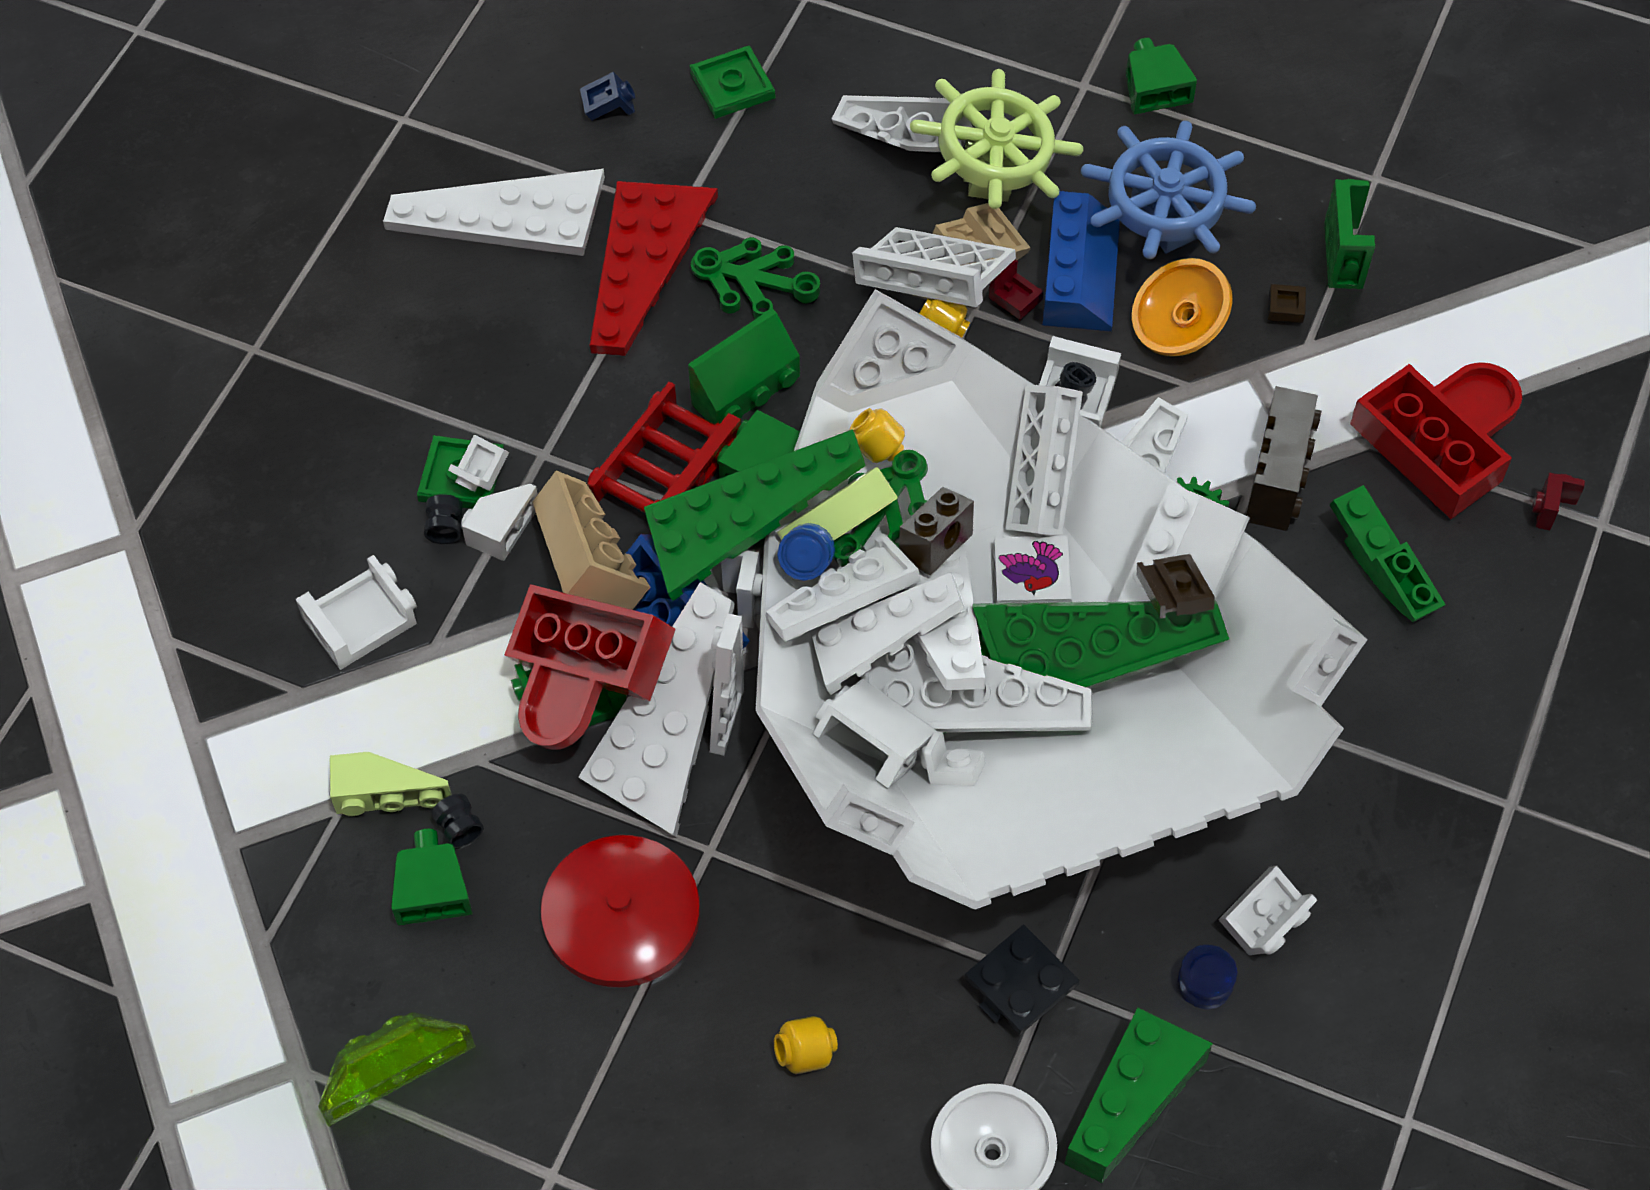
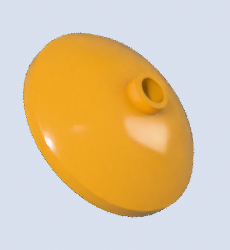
(1174, 295)

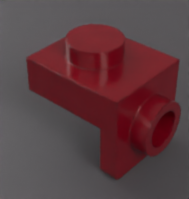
(1014, 292)
(1556, 489)

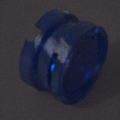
(1207, 976)

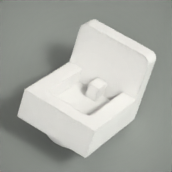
(479, 464)

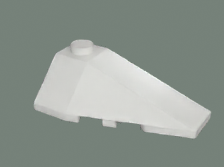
(890, 119)

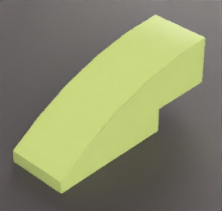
(848, 506)

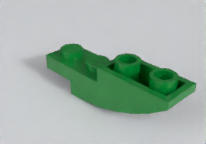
(1383, 558)

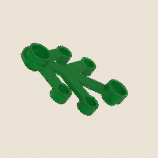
(752, 274)
(899, 479)

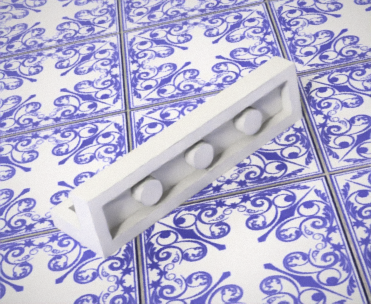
(1050, 460)

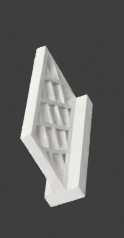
(936, 278)

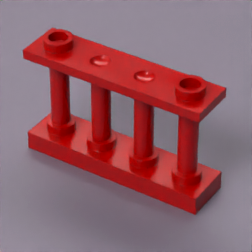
(701, 462)

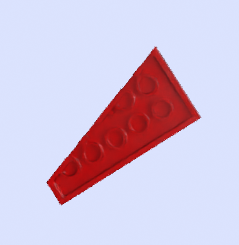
(643, 248)

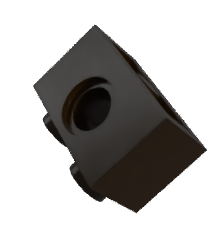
(937, 530)

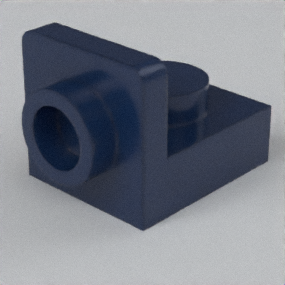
(607, 95)

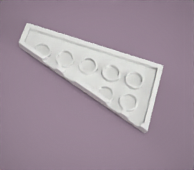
(527, 213)
(954, 645)
(1009, 702)
(655, 742)

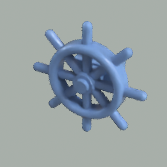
(1163, 202)

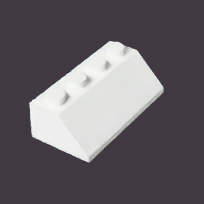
(1190, 526)

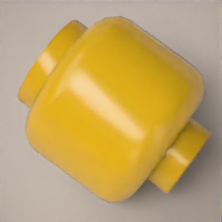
(947, 315)
(878, 435)
(805, 1045)

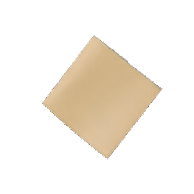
(985, 226)

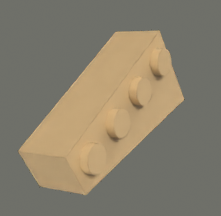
(585, 545)

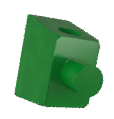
(1158, 77)
(428, 882)

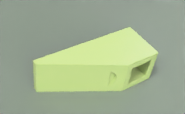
(376, 783)

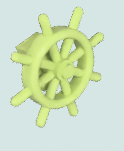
(994, 143)

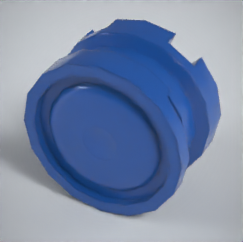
(806, 551)

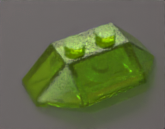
(389, 1060)

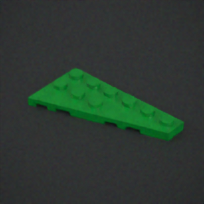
(737, 511)
(1092, 639)

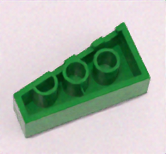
(1137, 1086)

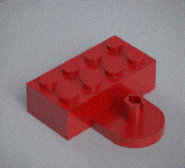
(1443, 431)
(576, 652)

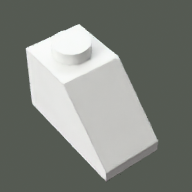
(499, 520)

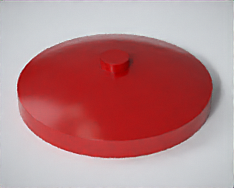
(620, 911)

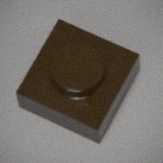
(1287, 303)

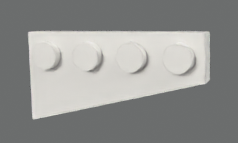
(867, 634)
(727, 681)

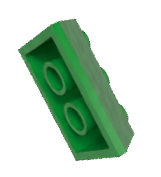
(744, 369)

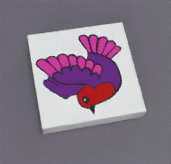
(1032, 569)

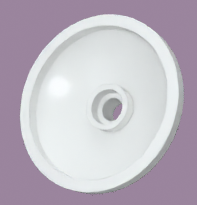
(998, 1120)

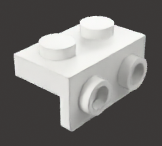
(744, 578)
(1267, 913)

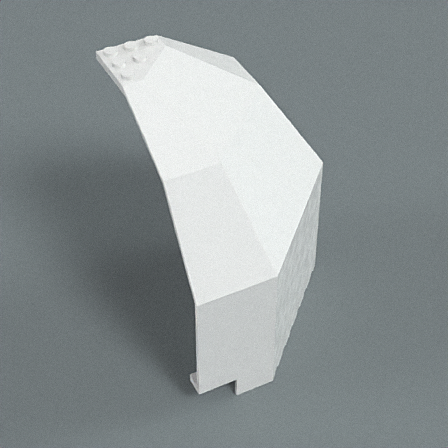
(1164, 740)

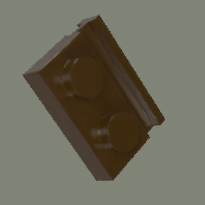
(1175, 586)

